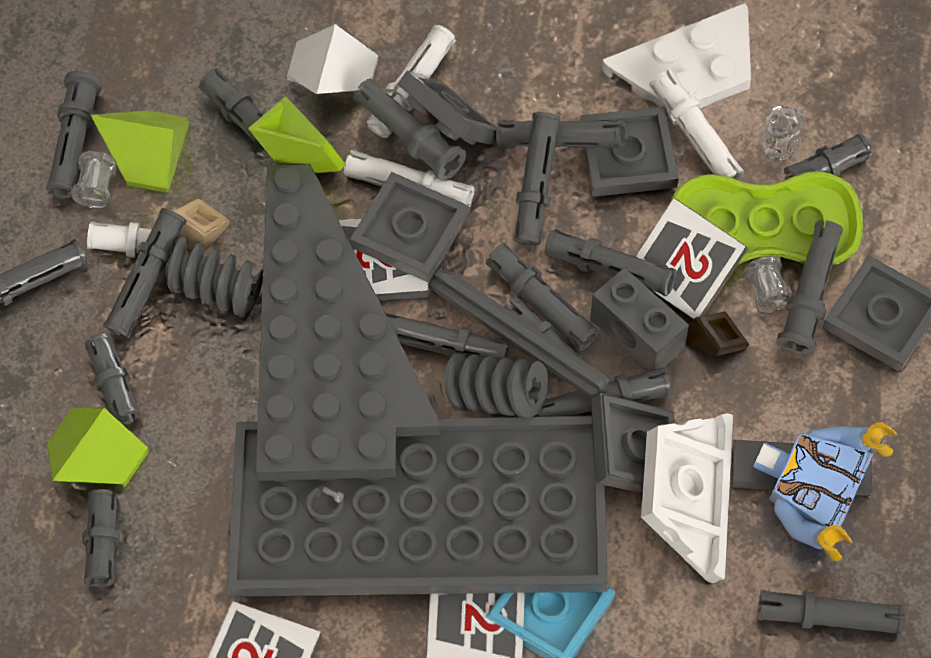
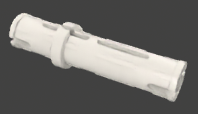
(424, 63)
(691, 121)
(377, 170)

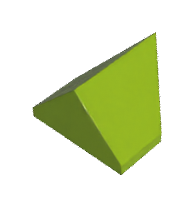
(294, 140)
(144, 145)
(94, 448)

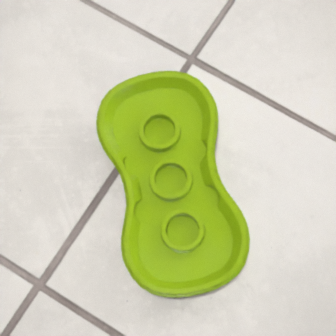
(780, 215)

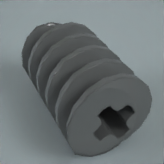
(213, 280)
(495, 385)

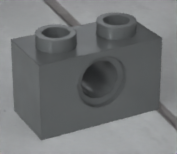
(638, 321)

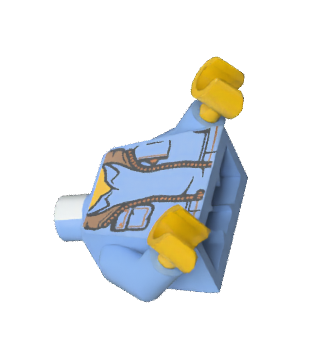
(821, 480)

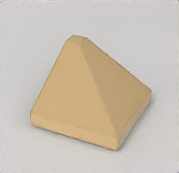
(202, 224)

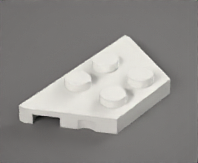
(705, 56)
(689, 490)

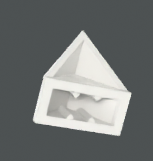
(331, 62)

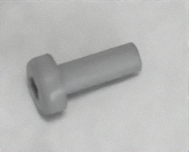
(337, 496)

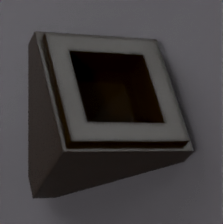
(716, 334)

